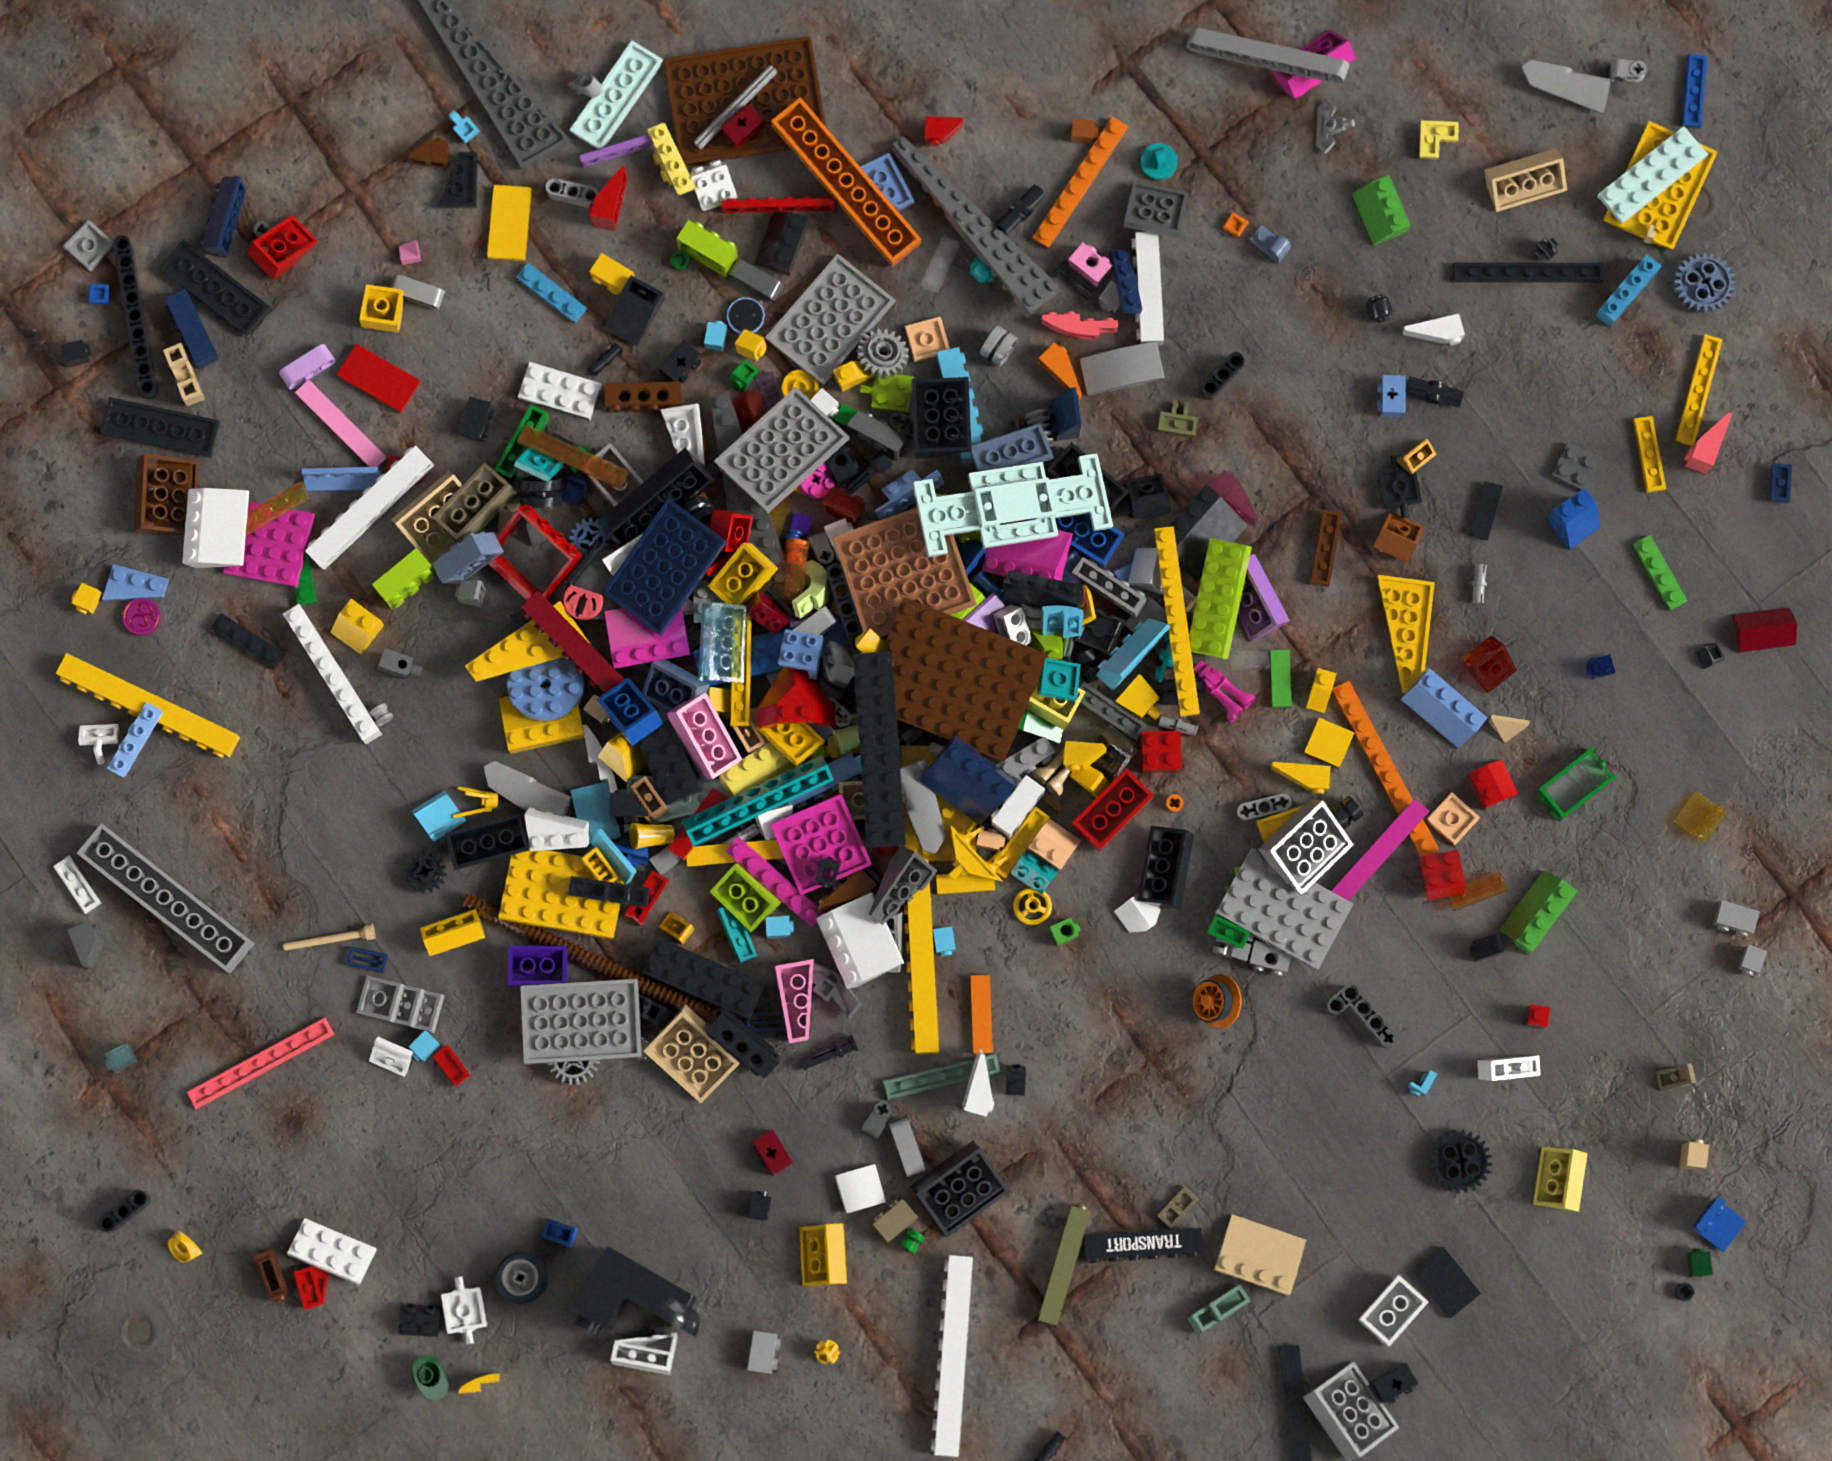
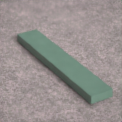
(936, 1078)

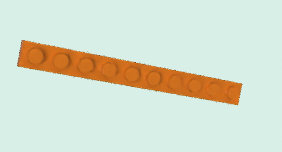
(1382, 763)

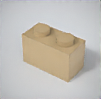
(1694, 1155)

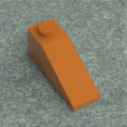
(1058, 365)

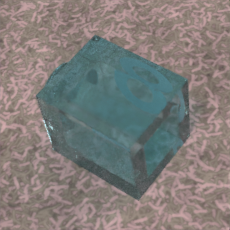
(120, 1058)

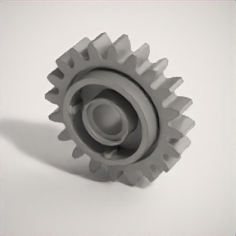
(886, 364)

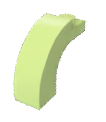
(817, 593)

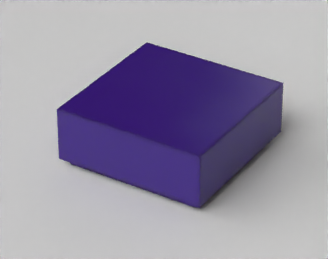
(802, 523)

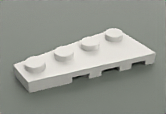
(685, 429)

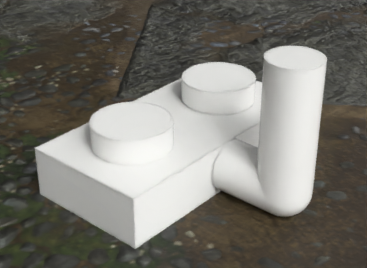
(98, 735)

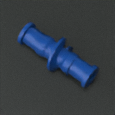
(989, 587)

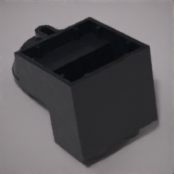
(622, 1280)

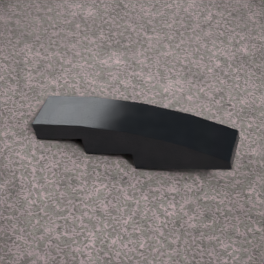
(609, 891)

